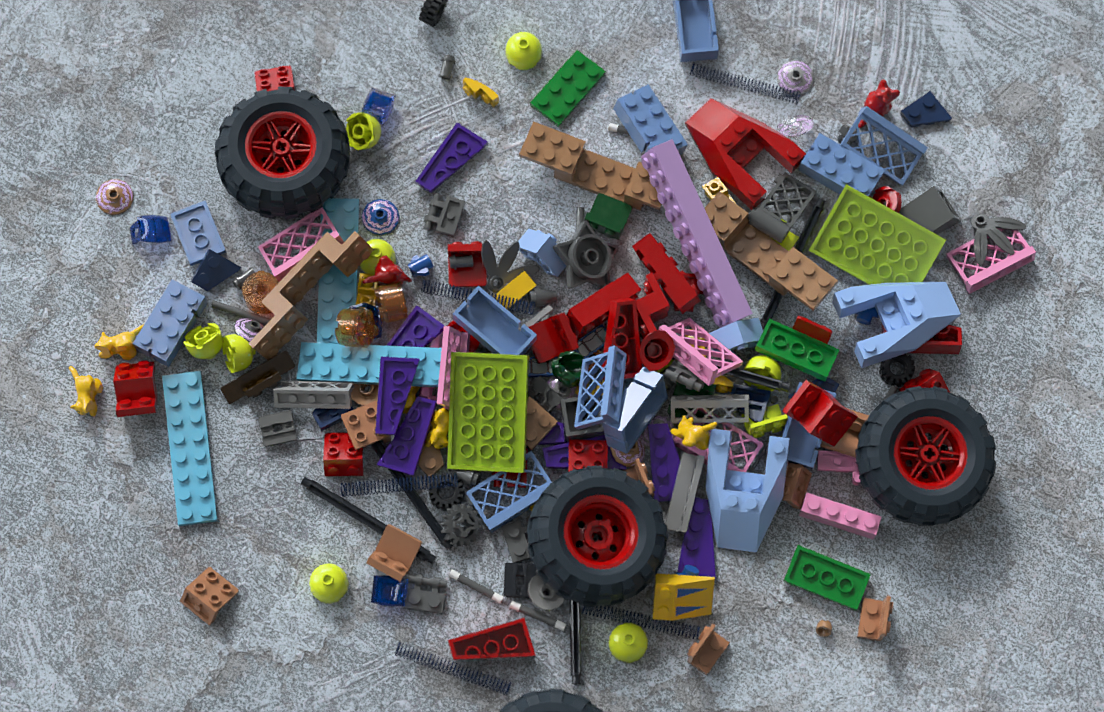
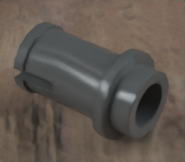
(447, 65)
(461, 261)
(238, 281)

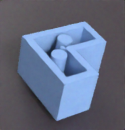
(539, 248)
(739, 334)

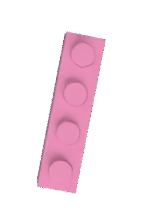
(840, 516)

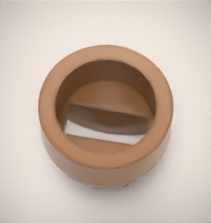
(824, 624)

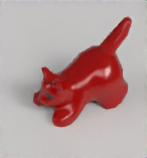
(880, 100)
(387, 272)

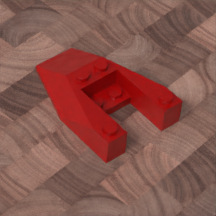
(732, 141)

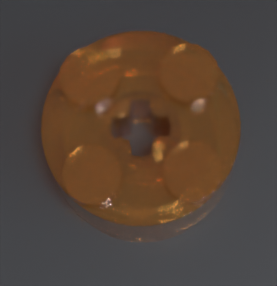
(253, 285)
(392, 302)
(356, 327)

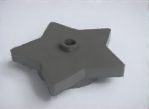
(586, 257)

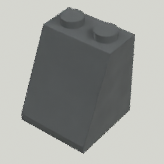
(931, 211)

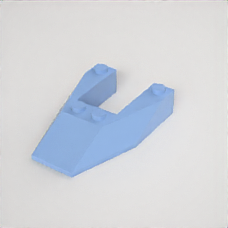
(907, 310)
(743, 501)

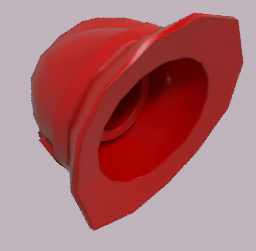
(656, 350)

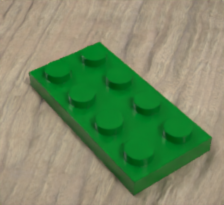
(567, 88)
(797, 350)
(827, 577)

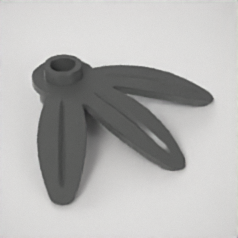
(989, 228)
(501, 271)

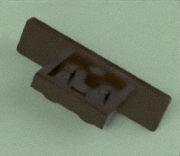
(258, 378)

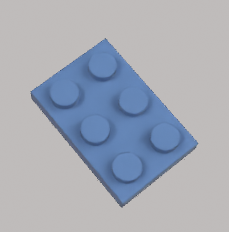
(197, 232)

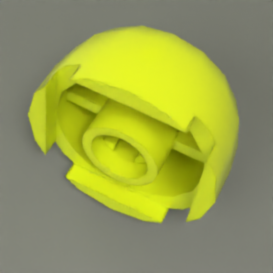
(523, 50)
(363, 131)
(381, 249)
(204, 342)
(238, 353)
(764, 366)
(328, 583)
(628, 642)

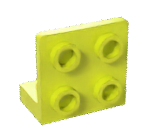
(773, 421)

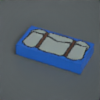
(592, 342)
(540, 369)

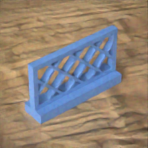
(888, 130)
(611, 388)
(516, 508)

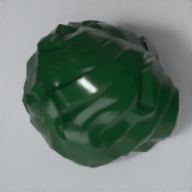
(568, 368)

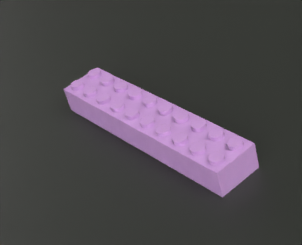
(695, 234)

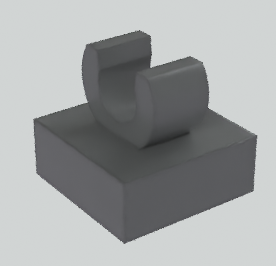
(844, 130)

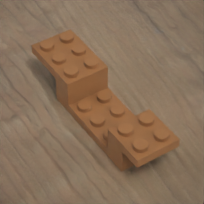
(588, 169)
(766, 258)
(298, 282)

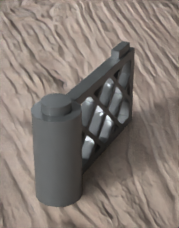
(771, 222)

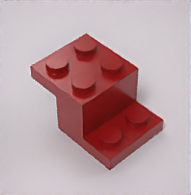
(651, 306)
(135, 388)
(820, 413)

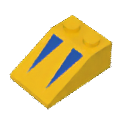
(682, 596)

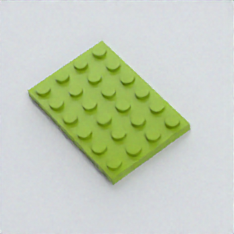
(875, 241)
(488, 412)

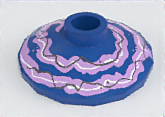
(383, 224)

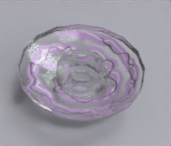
(795, 126)

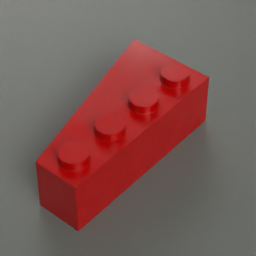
(666, 273)
(595, 308)
(624, 333)
(945, 342)
(500, 641)

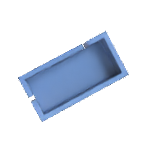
(696, 30)
(647, 120)
(837, 166)
(170, 322)
(493, 324)
(638, 407)
(801, 441)

